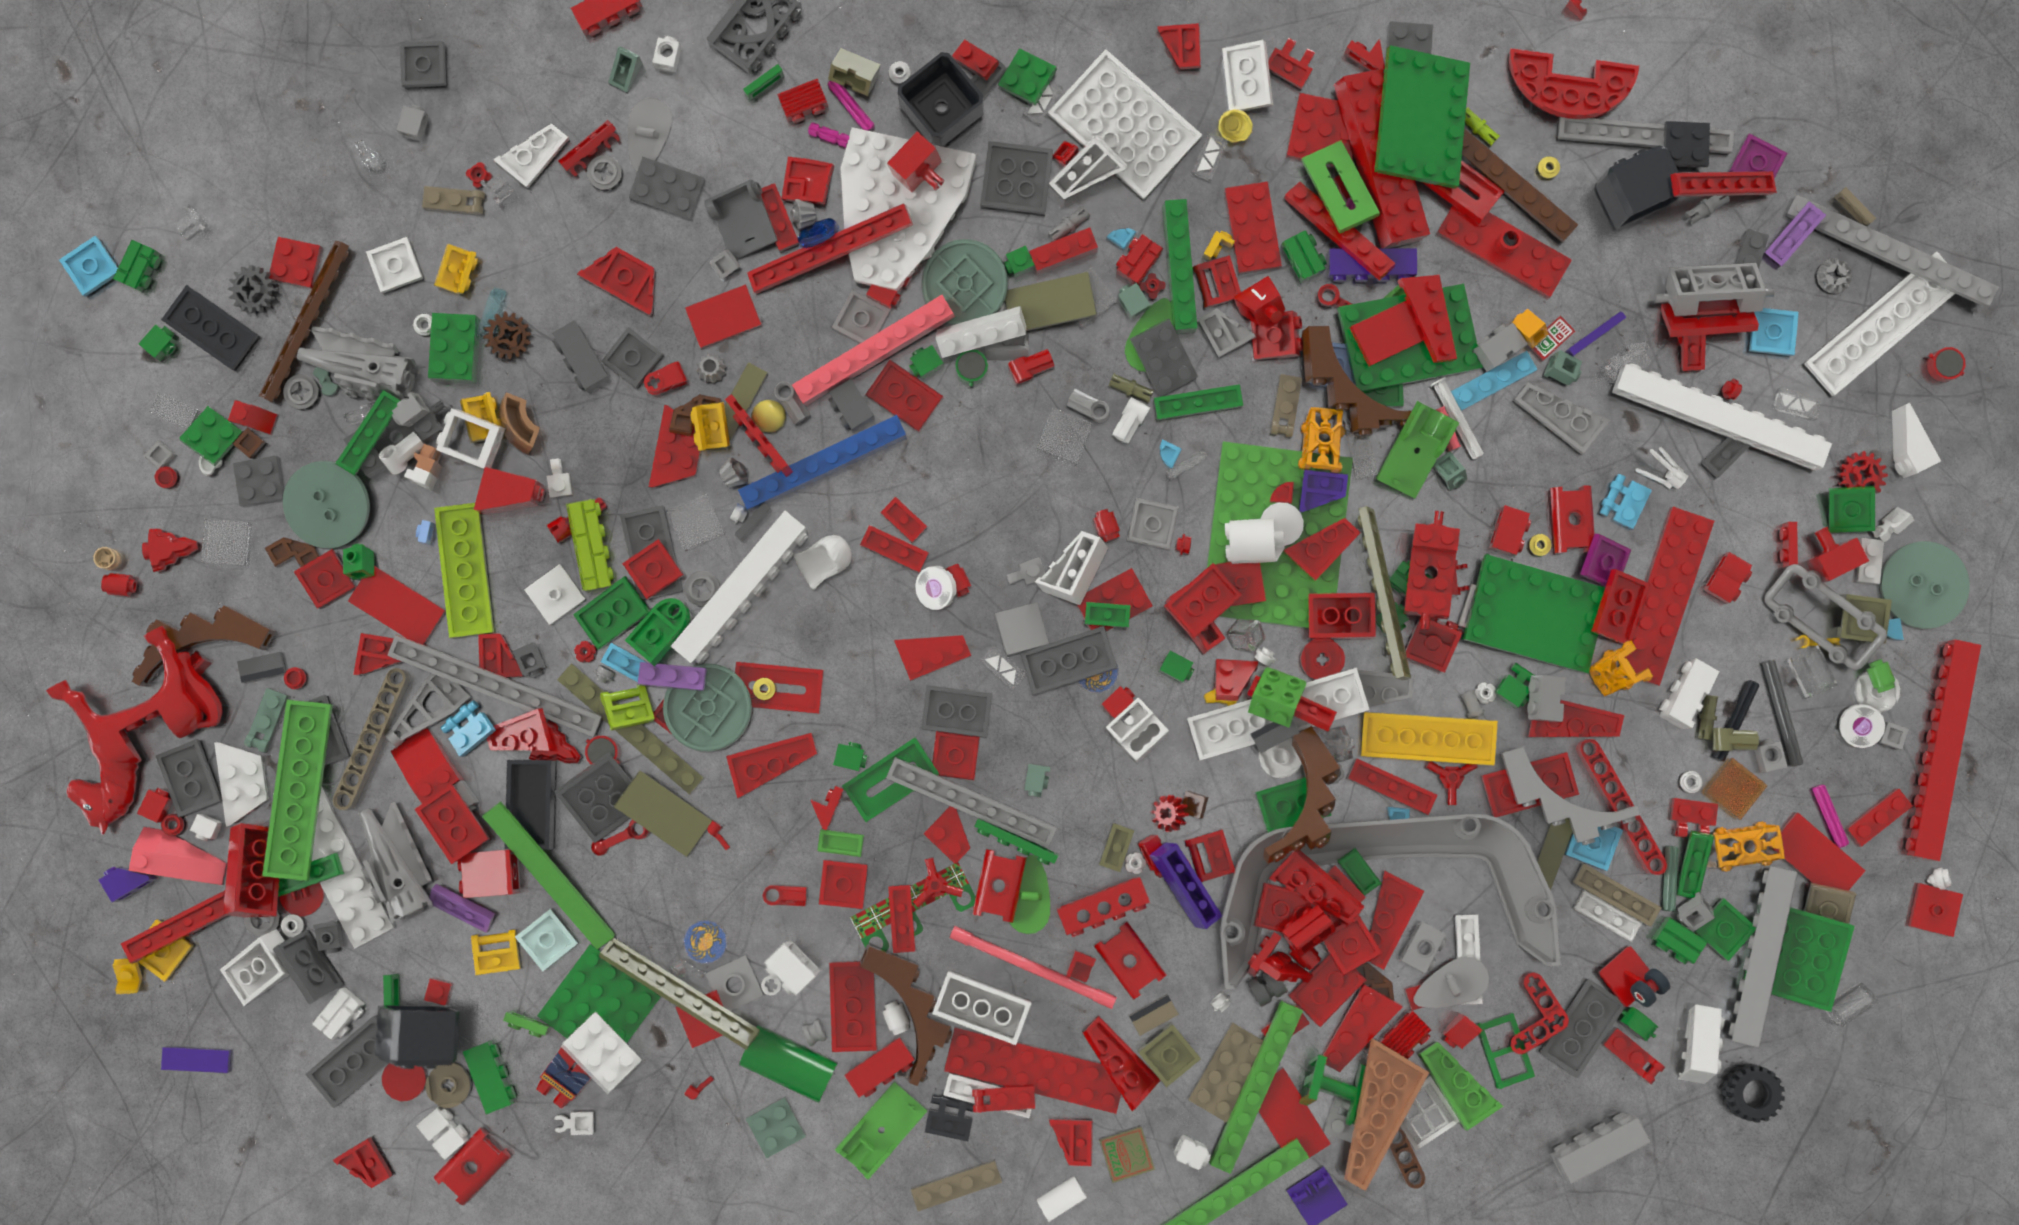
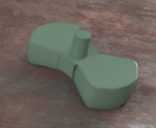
(328, 387)

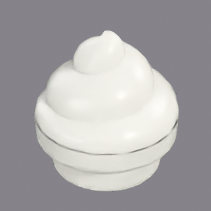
(1940, 878)

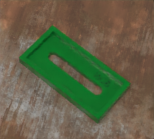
(858, 786)

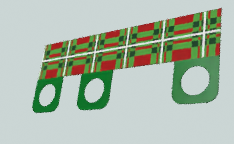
(871, 920)

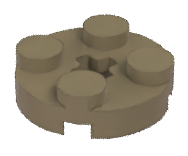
(441, 1095)

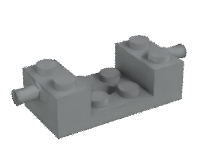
(1696, 283)

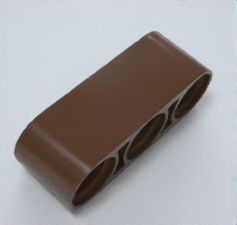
(1411, 1164)

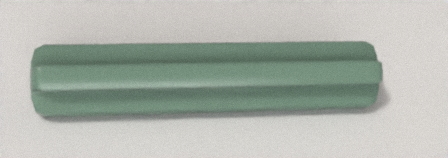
(1670, 878)

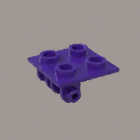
(1317, 1197)

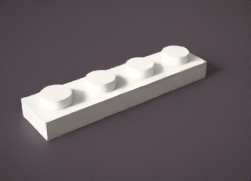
(1468, 941)
(961, 1088)

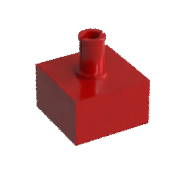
(916, 163)
(1836, 558)

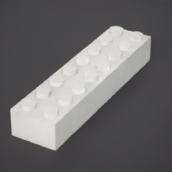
(740, 588)

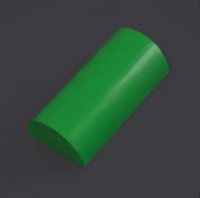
(789, 1064)

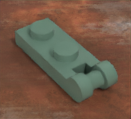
(266, 720)

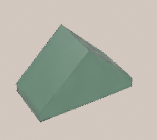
(625, 69)

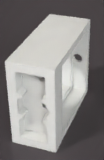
(490, 446)

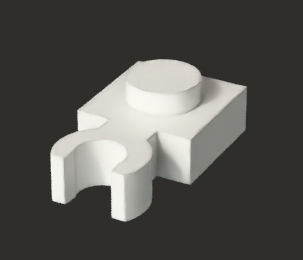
(1894, 522)
(580, 1123)

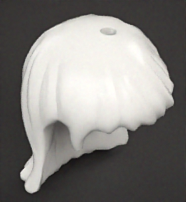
(823, 559)

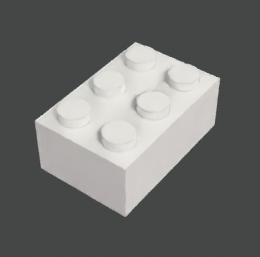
(601, 1053)

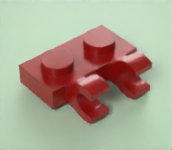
(1289, 68)
(1695, 812)

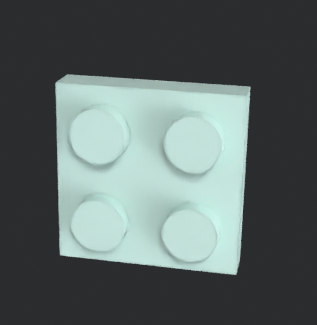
(546, 940)

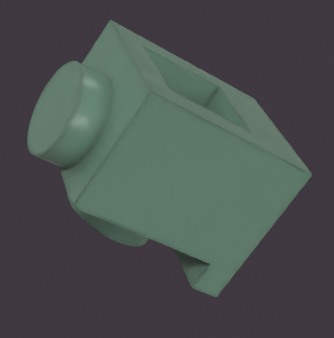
(1563, 368)
(1036, 779)

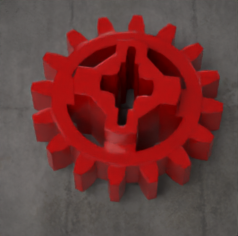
(1868, 472)

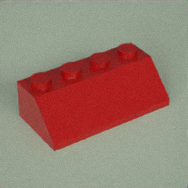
(246, 889)

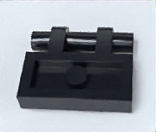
(948, 1124)

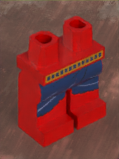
(563, 1079)

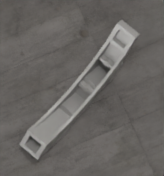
(1528, 787)

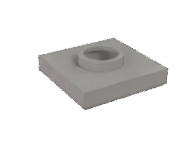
(741, 969)

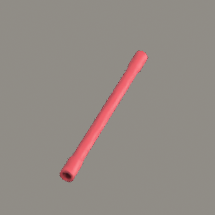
(1095, 994)

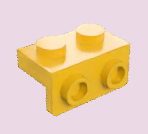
(455, 269)
(483, 408)
(710, 426)

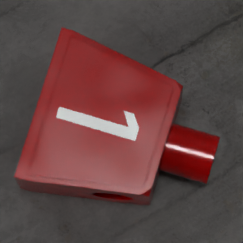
(1260, 302)

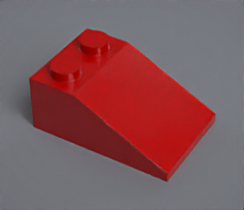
(1342, 615)
(425, 765)

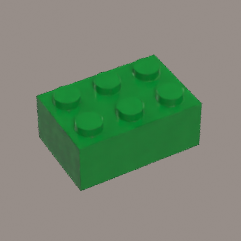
(454, 348)

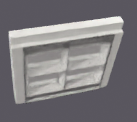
(1428, 1116)

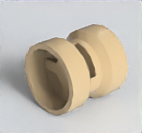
(103, 556)

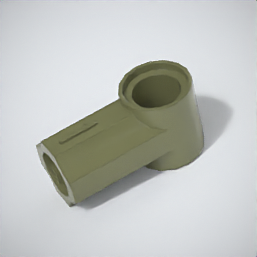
(1728, 739)

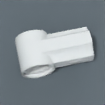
(1132, 416)
(397, 456)

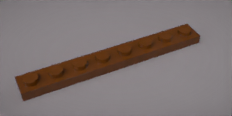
(1517, 188)
(308, 313)

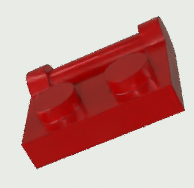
(1224, 280)
(1217, 854)

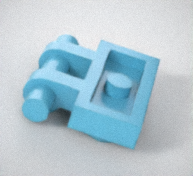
(1631, 504)
(472, 733)

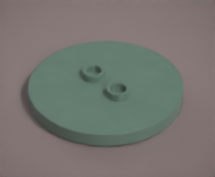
(968, 278)
(325, 504)
(1925, 584)
(709, 717)

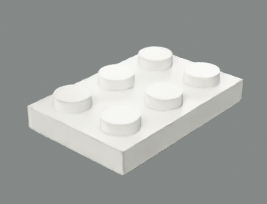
(1247, 76)

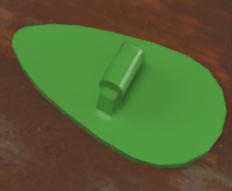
(1155, 314)
(1033, 900)

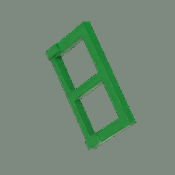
(1500, 1084)

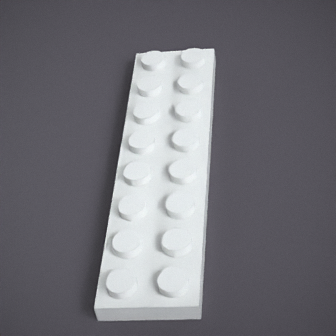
(1876, 331)
(1231, 726)
(350, 892)

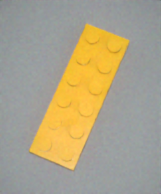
(1429, 738)

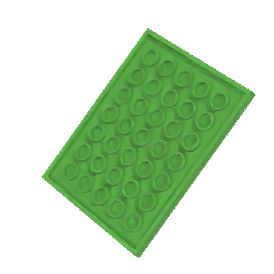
(1243, 493)

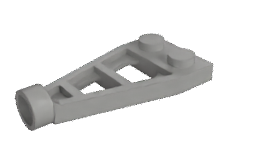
(449, 691)

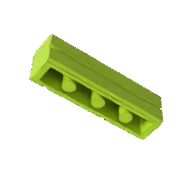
(588, 544)

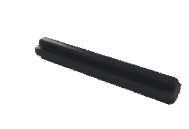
(1739, 713)

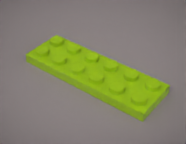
(464, 570)

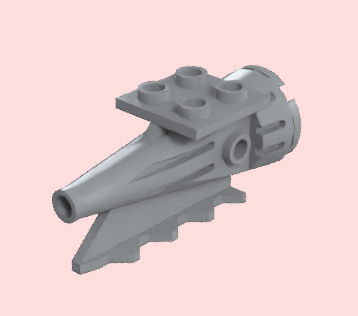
(361, 364)
(394, 861)

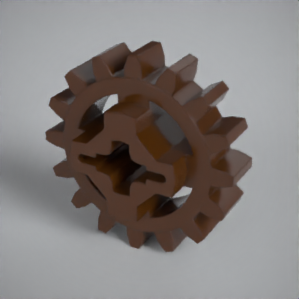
(510, 344)

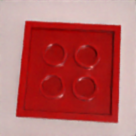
(1315, 126)

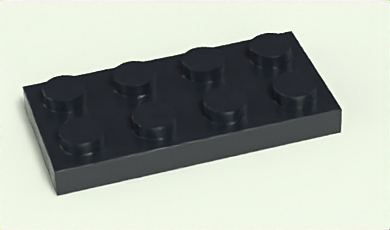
(209, 327)

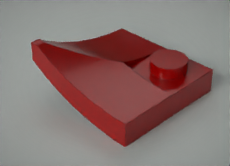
(806, 180)

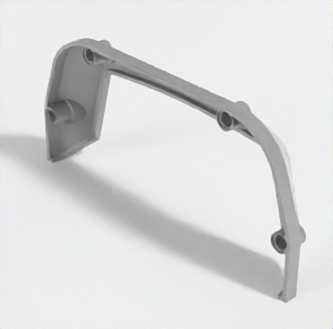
(1491, 839)

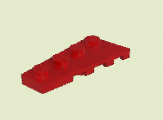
(755, 433)
(1579, 722)
(762, 764)
(1310, 880)
(1392, 914)
(1361, 1023)

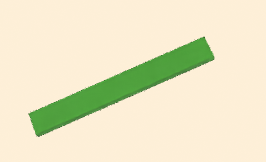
(548, 875)

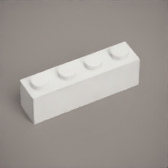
(981, 332)

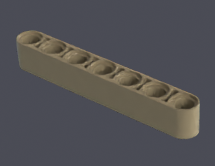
(362, 745)

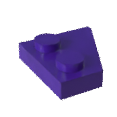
(1321, 488)

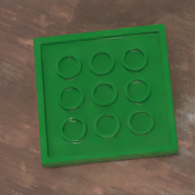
(1812, 959)
(602, 989)

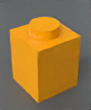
(1531, 327)

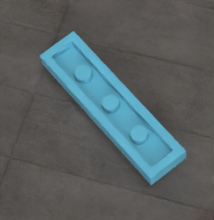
(1494, 380)

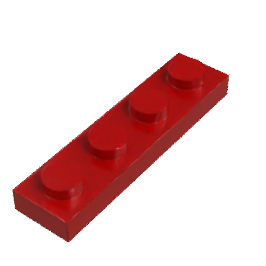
(1307, 710)
(1392, 786)

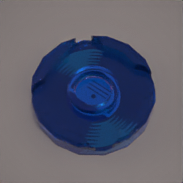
(819, 233)

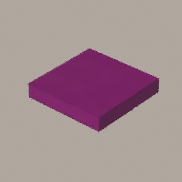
(1758, 156)
(1602, 557)

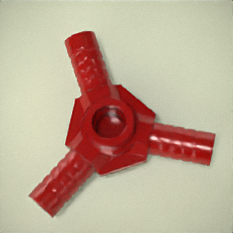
(1451, 777)
(935, 885)

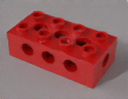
(1138, 901)

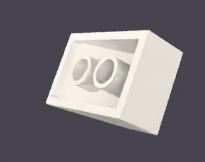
(1911, 445)
(255, 968)

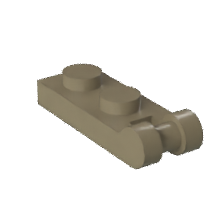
(452, 200)
(1286, 404)

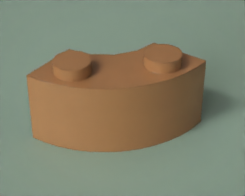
(518, 426)

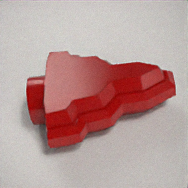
(166, 548)
(563, 751)

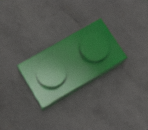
(1107, 614)

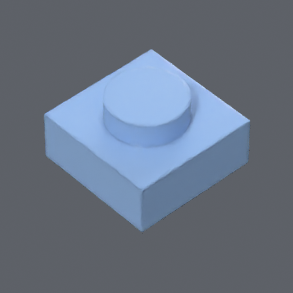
(425, 532)

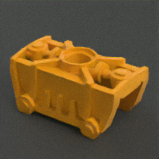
(1311, 440)
(1614, 675)
(1742, 835)

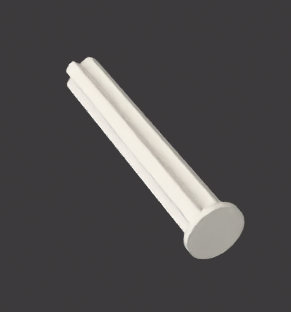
(1455, 413)

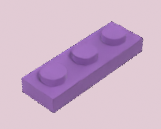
(1795, 233)
(672, 676)
(461, 908)

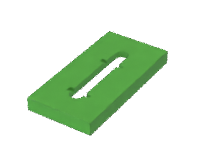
(1342, 216)

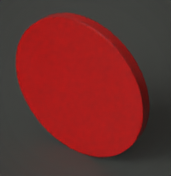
(303, 901)

